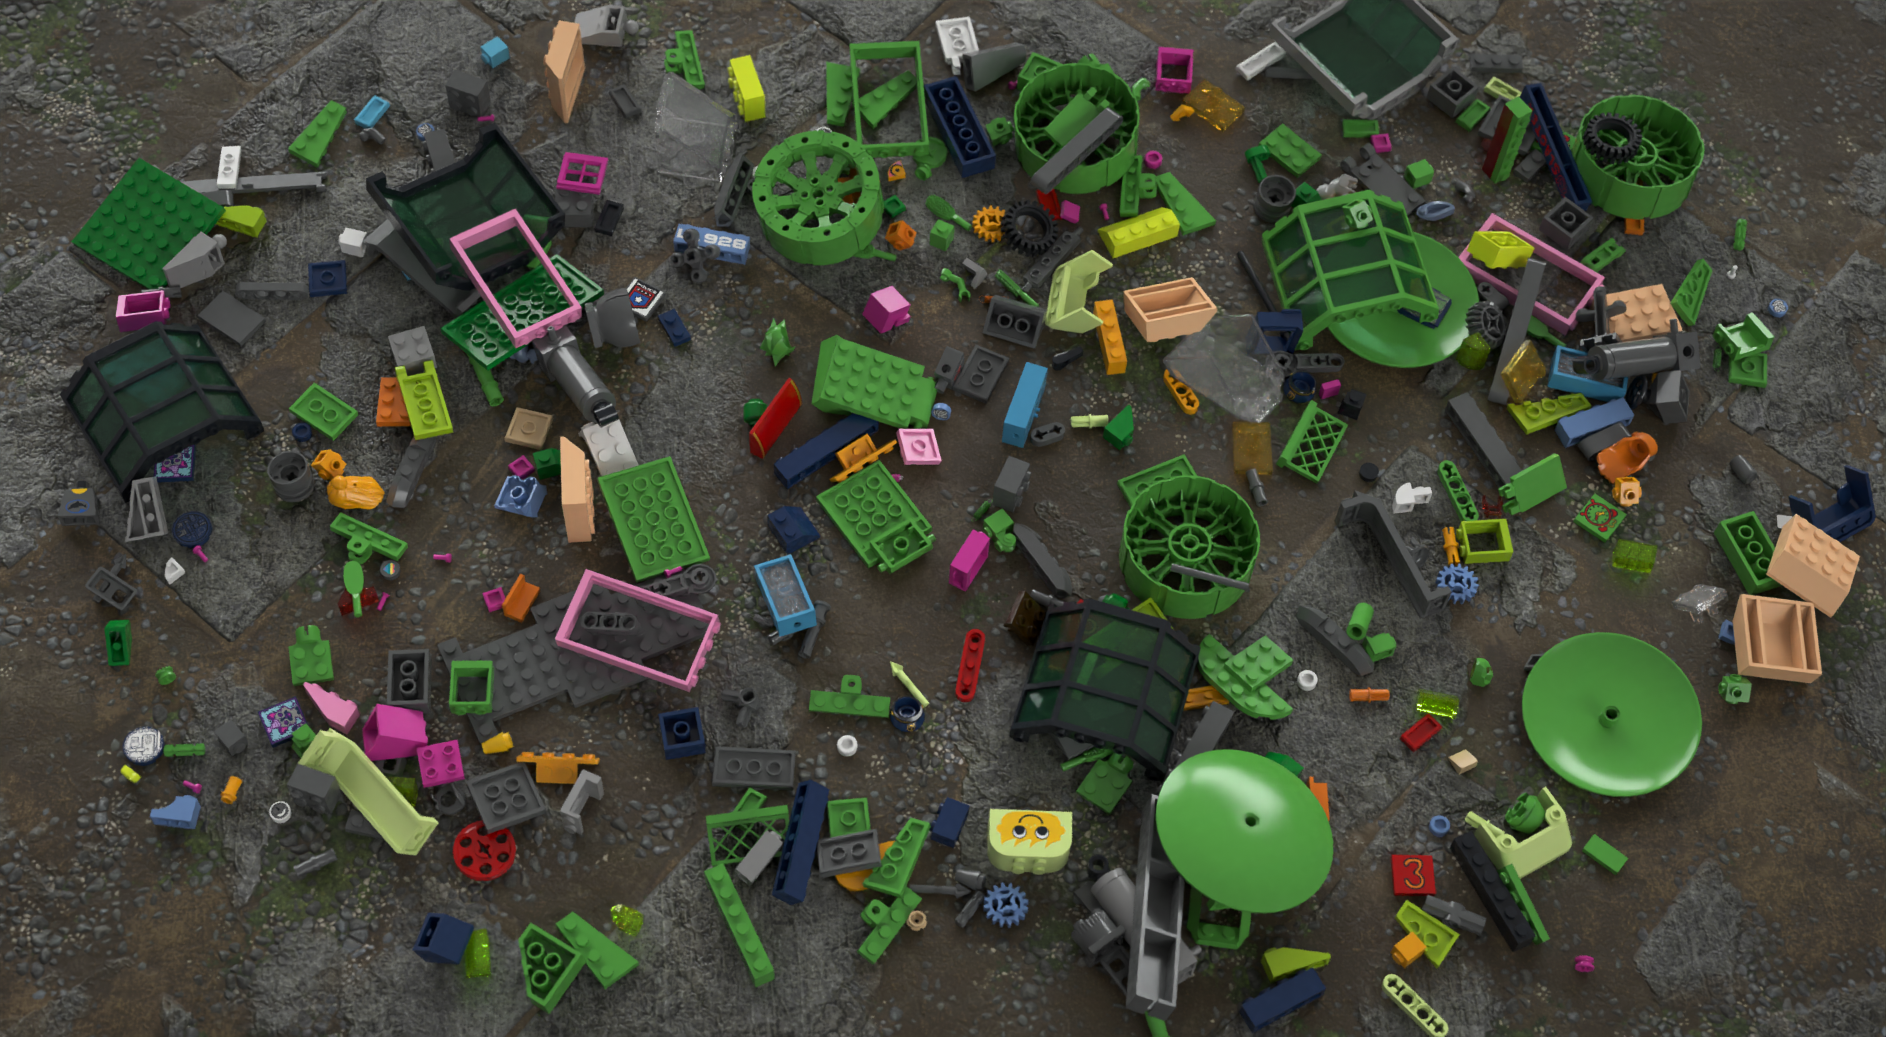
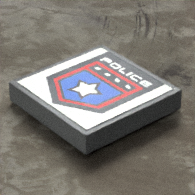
(644, 298)

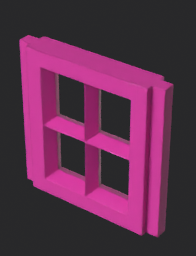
(579, 186)

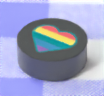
(390, 570)

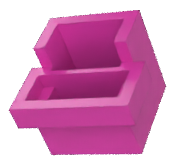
(887, 309)

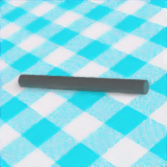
(1209, 577)

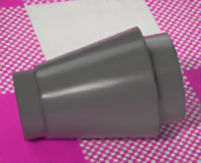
(973, 879)

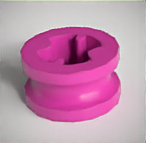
(1584, 963)

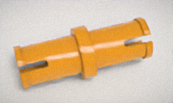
(1451, 546)

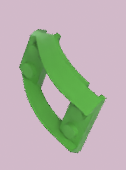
(1215, 934)

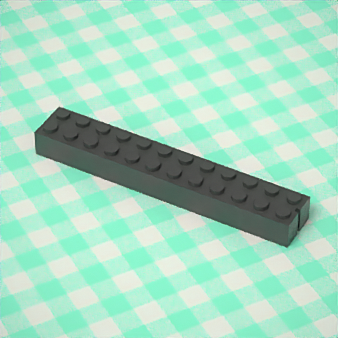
(1155, 925)

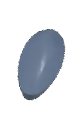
(1435, 210)

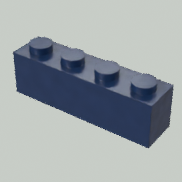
(1281, 1000)

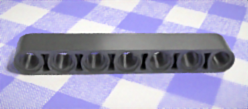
(1076, 150)

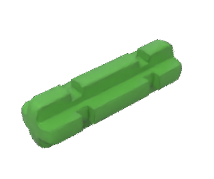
(1740, 234)
(184, 750)

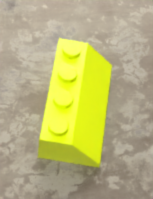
(1140, 231)

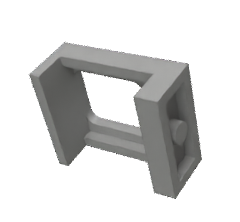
(585, 786)

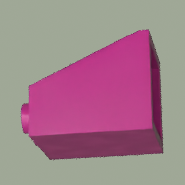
(393, 733)

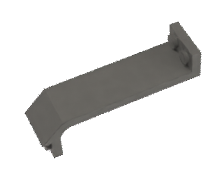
(390, 244)
(1371, 510)

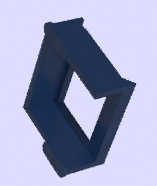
(1281, 321)

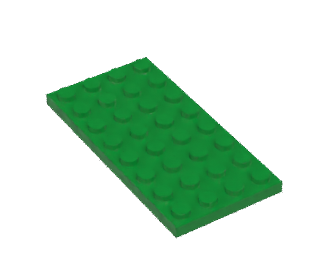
(524, 303)

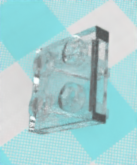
(1700, 599)

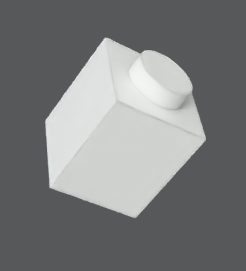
(352, 242)

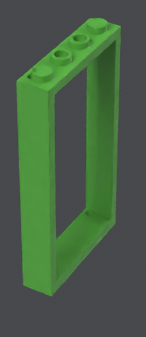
(881, 51)

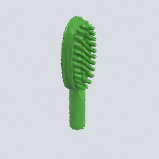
(945, 211)
(869, 252)
(1014, 288)
(1539, 330)
(354, 584)
(1088, 756)

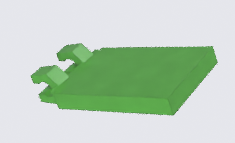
(1074, 118)
(1534, 485)

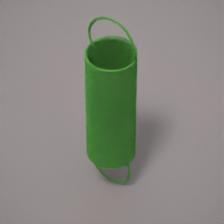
(1717, 358)
(983, 508)

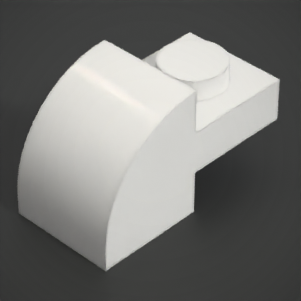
(1408, 497)

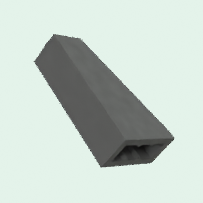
(989, 64)

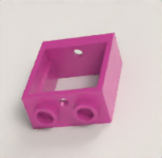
(1166, 56)
(141, 302)
(969, 560)

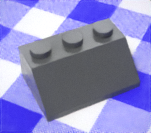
(1014, 321)

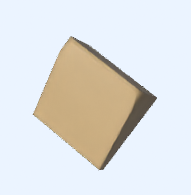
(1463, 761)

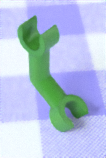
(948, 276)

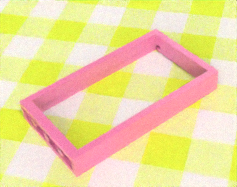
(489, 229)
(1552, 255)
(579, 599)

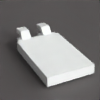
(956, 39)

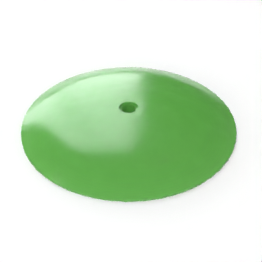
(1404, 343)
(1615, 675)
(1244, 831)

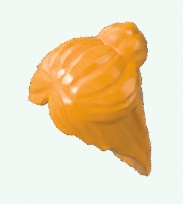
(354, 492)

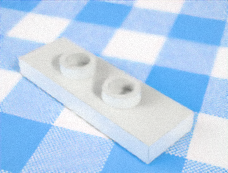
(1260, 61)
(229, 167)

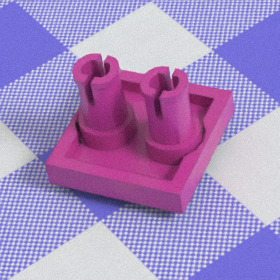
(440, 763)

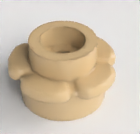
(919, 916)

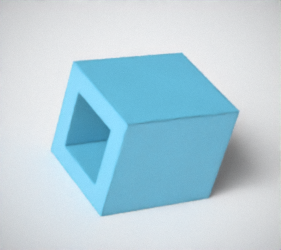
(494, 52)

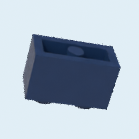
(950, 822)

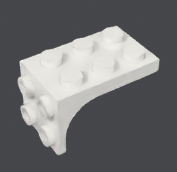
(609, 447)

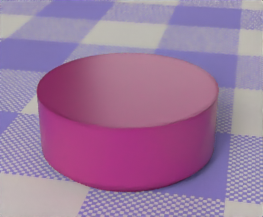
(1153, 159)

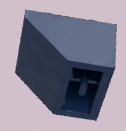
(442, 939)

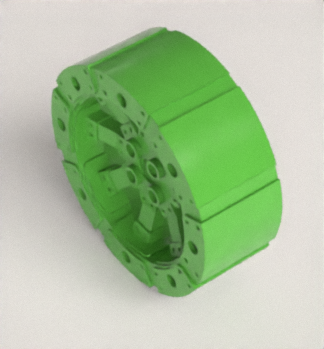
(1054, 89)
(1663, 132)
(810, 244)
(1208, 502)

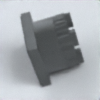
(1097, 936)

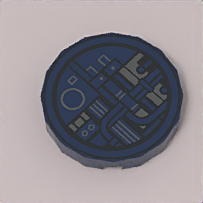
(192, 529)

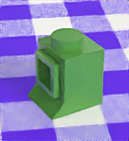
(1379, 646)
(302, 739)

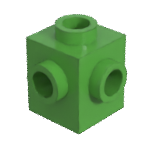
(999, 131)
(1357, 214)
(1735, 689)

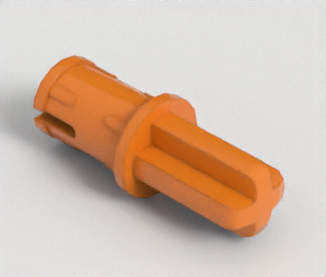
(1369, 695)

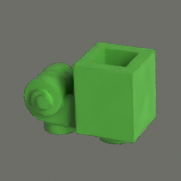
(999, 529)

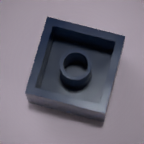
(682, 733)

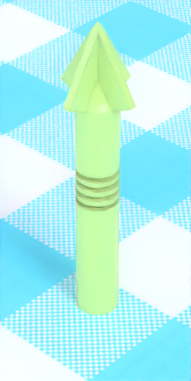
(897, 671)

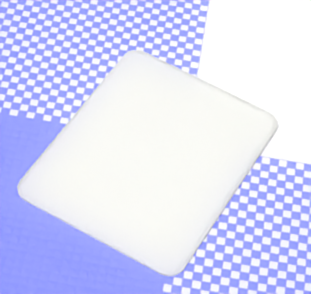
(1782, 520)

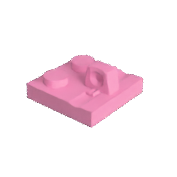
(918, 446)

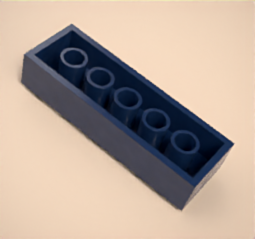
(959, 127)

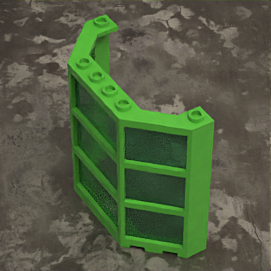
(1346, 270)

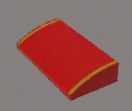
(775, 419)

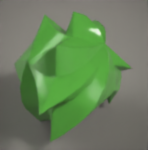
(777, 342)

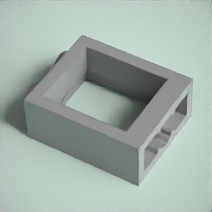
(759, 857)

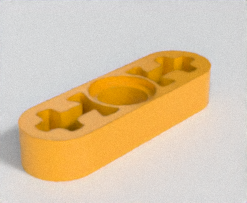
(1181, 398)

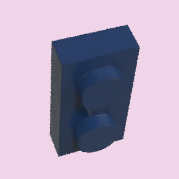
(674, 327)

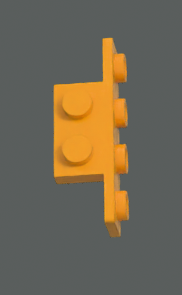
(857, 454)
(555, 768)

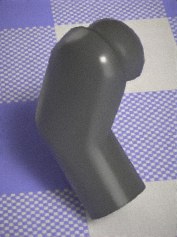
(372, 133)
(1465, 188)

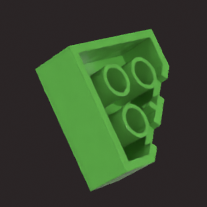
(547, 966)

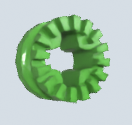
(165, 675)

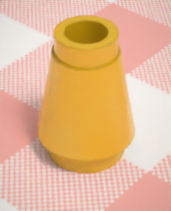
(498, 743)

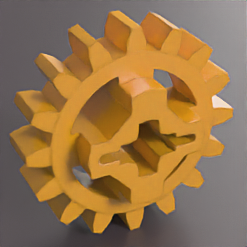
(991, 223)

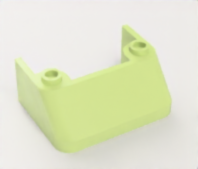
(1069, 293)
(1535, 850)

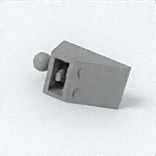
(605, 25)
(196, 260)

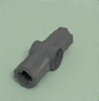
(1454, 915)

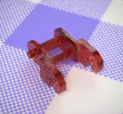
(1485, 505)

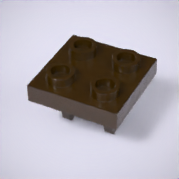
(1025, 618)

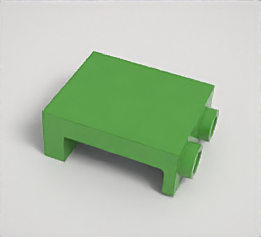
(1744, 338)

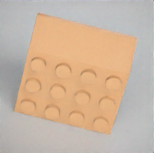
(564, 67)
(1169, 309)
(1646, 313)
(576, 493)
(1813, 565)
(1776, 639)

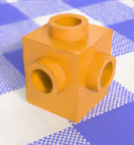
(328, 464)
(1627, 491)

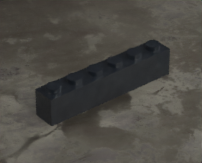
(1492, 891)

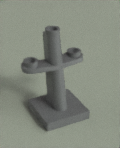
(1601, 317)

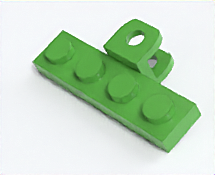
(685, 59)
(1135, 188)
(366, 538)
(850, 700)
(886, 923)

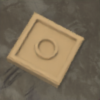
(528, 428)

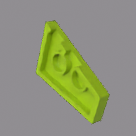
(1434, 934)

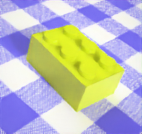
(746, 88)
(1500, 249)

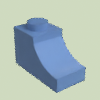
(181, 813)

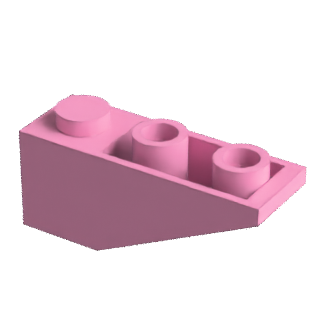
(337, 712)

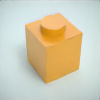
(1408, 950)

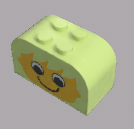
(1029, 840)

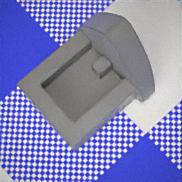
(979, 272)

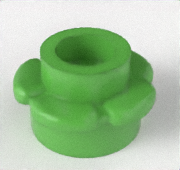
(923, 172)

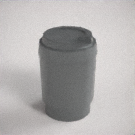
(1743, 469)

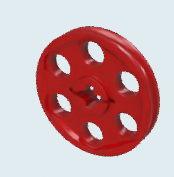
(481, 859)

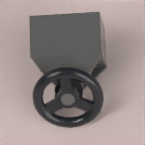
(1665, 397)

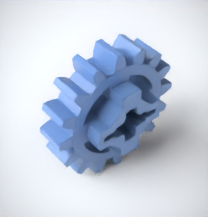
(1457, 581)
(1003, 896)

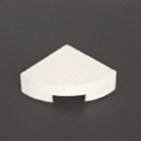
(173, 571)

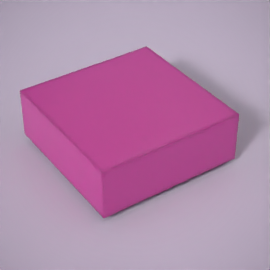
(1380, 142)
(1070, 211)
(1329, 389)
(521, 467)
(494, 599)

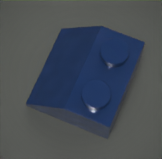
(791, 528)

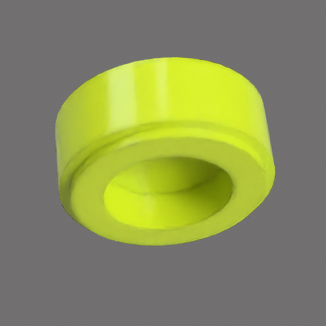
(130, 774)

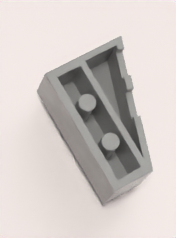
(146, 511)

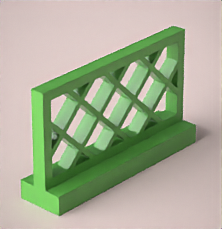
(1297, 438)
(741, 818)

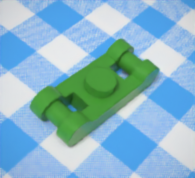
(1603, 255)

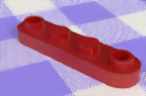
(970, 665)

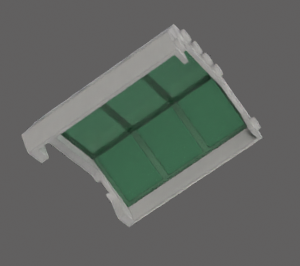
(1368, 51)

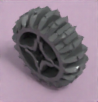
(1488, 321)

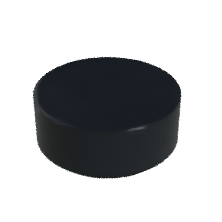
(1368, 472)

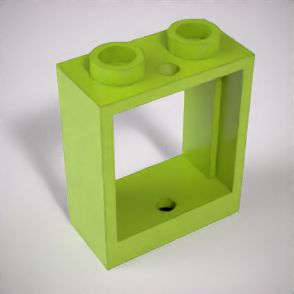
(1496, 526)

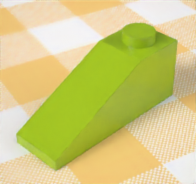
(243, 219)
(1287, 962)

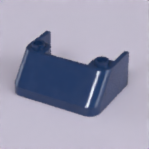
(1847, 516)

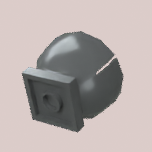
(613, 320)

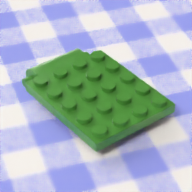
(878, 386)
(878, 519)

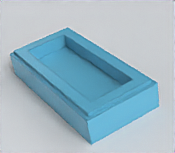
(372, 112)

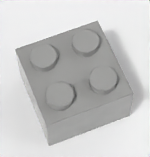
(412, 349)

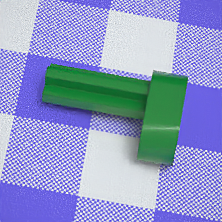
(1254, 157)

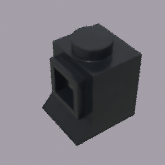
(1352, 404)

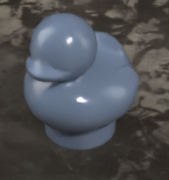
(524, 355)

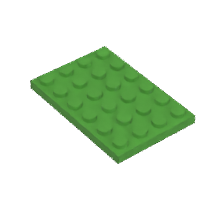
(653, 519)

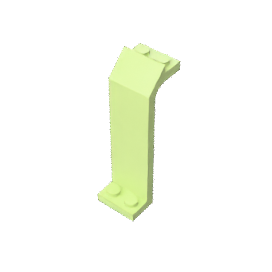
(369, 791)

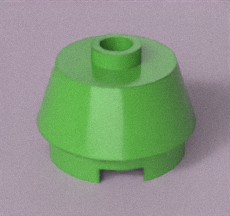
(1526, 814)

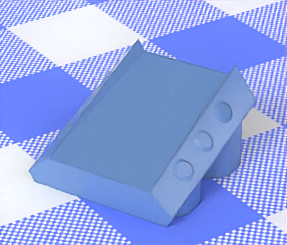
(521, 496)

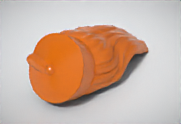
(1626, 456)

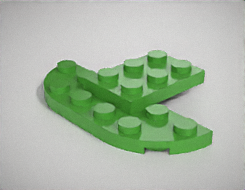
(1244, 676)

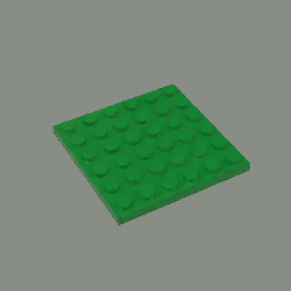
(146, 224)

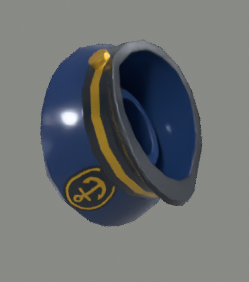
(1300, 386)
(907, 714)

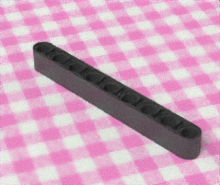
(1517, 326)

